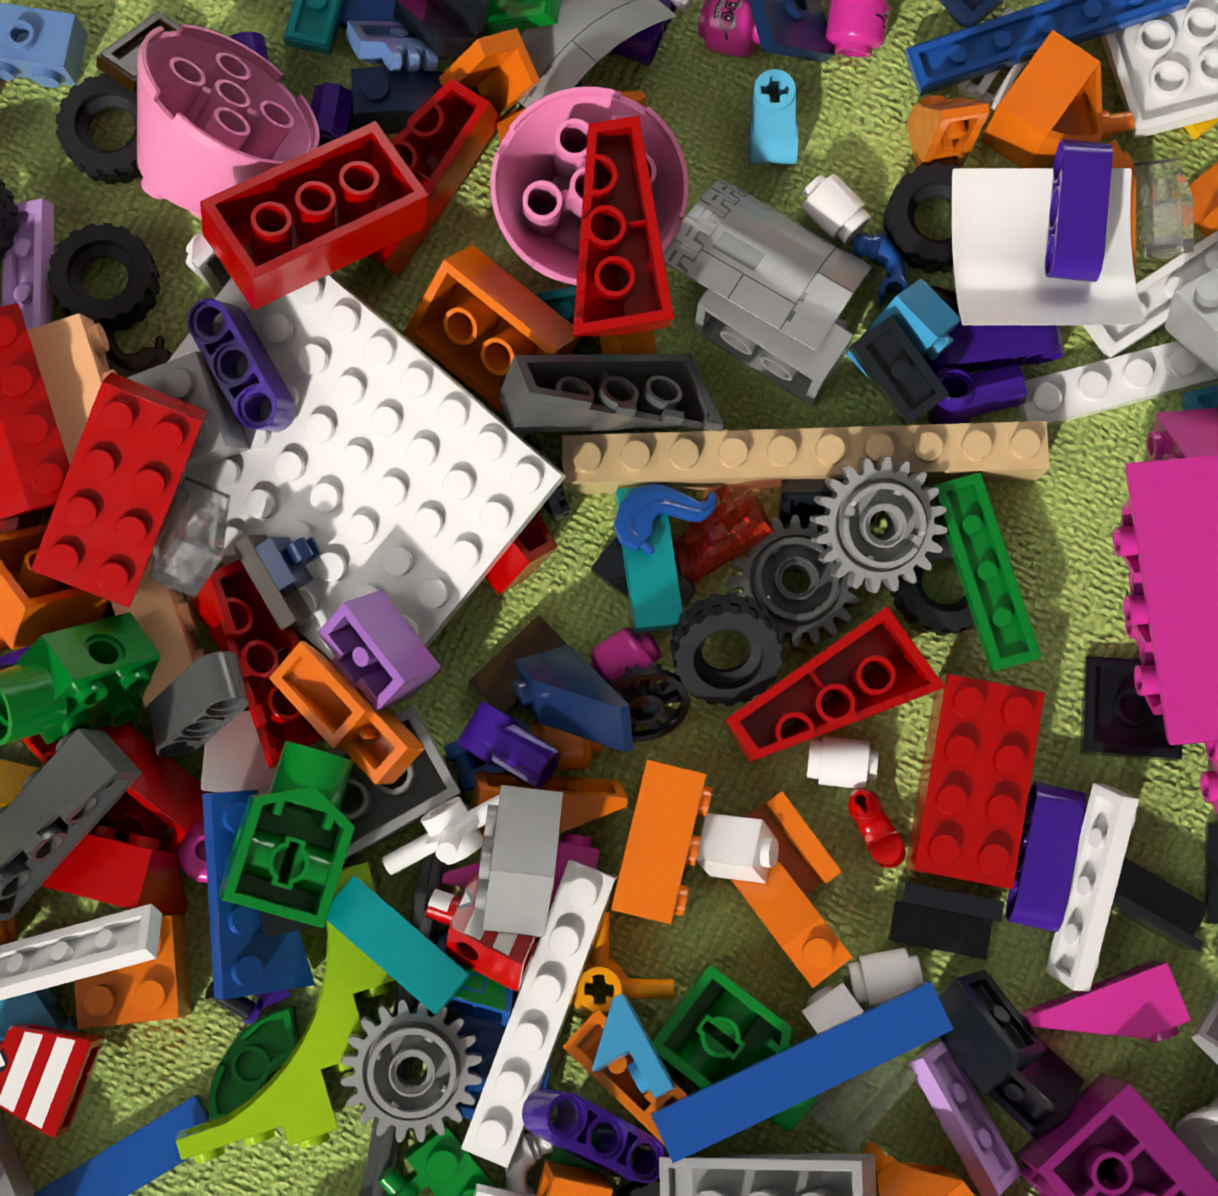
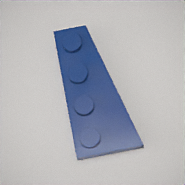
(241, 956)

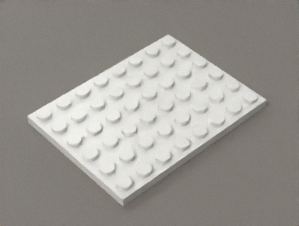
(381, 466)

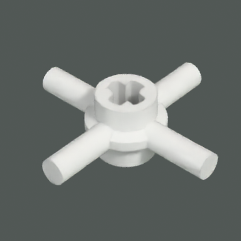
(450, 834)

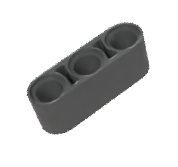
(197, 704)

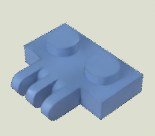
(390, 44)

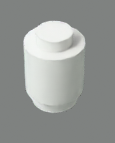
(835, 208)
(842, 762)
(884, 975)

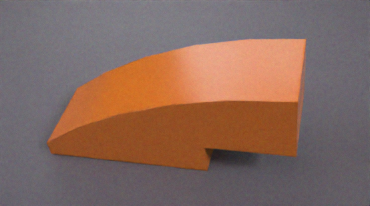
(345, 715)

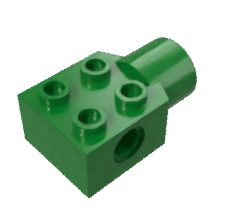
(77, 680)
(292, 839)
(721, 1031)

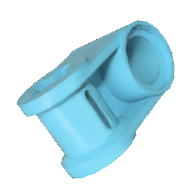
(773, 125)

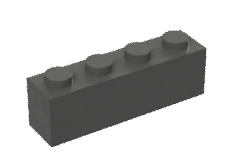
(606, 393)
(58, 811)

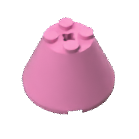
(212, 115)
(542, 174)

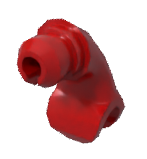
(876, 829)

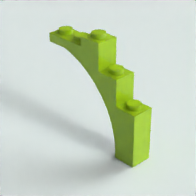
(297, 1091)

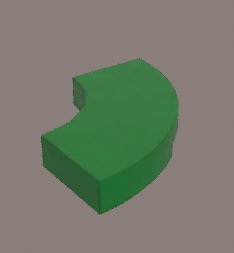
(253, 1060)

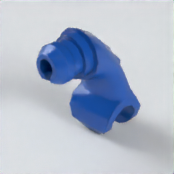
(884, 252)

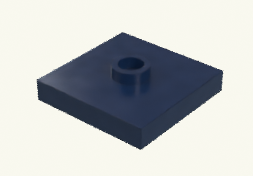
(792, 28)

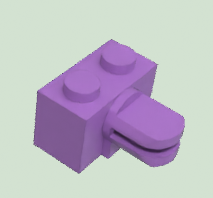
(377, 650)

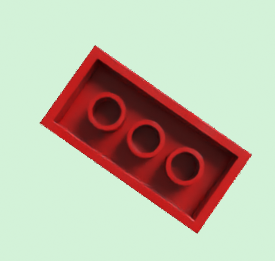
(313, 214)
(119, 489)
(975, 782)

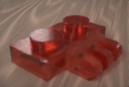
(723, 535)

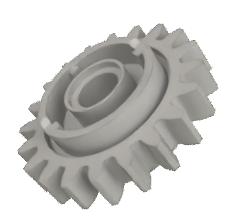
(907, 531)
(418, 1101)

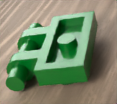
(440, 1166)

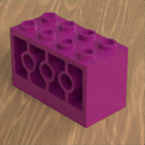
(1124, 1136)

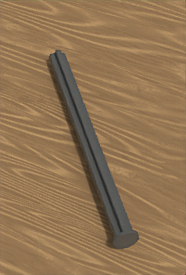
(384, 1149)

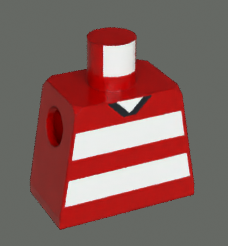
(491, 953)
(46, 1074)

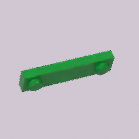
(986, 573)

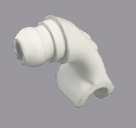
(529, 1150)

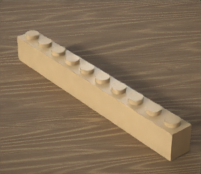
(770, 455)

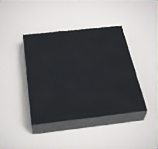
(1116, 717)

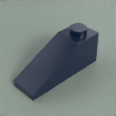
(391, 95)
(572, 697)

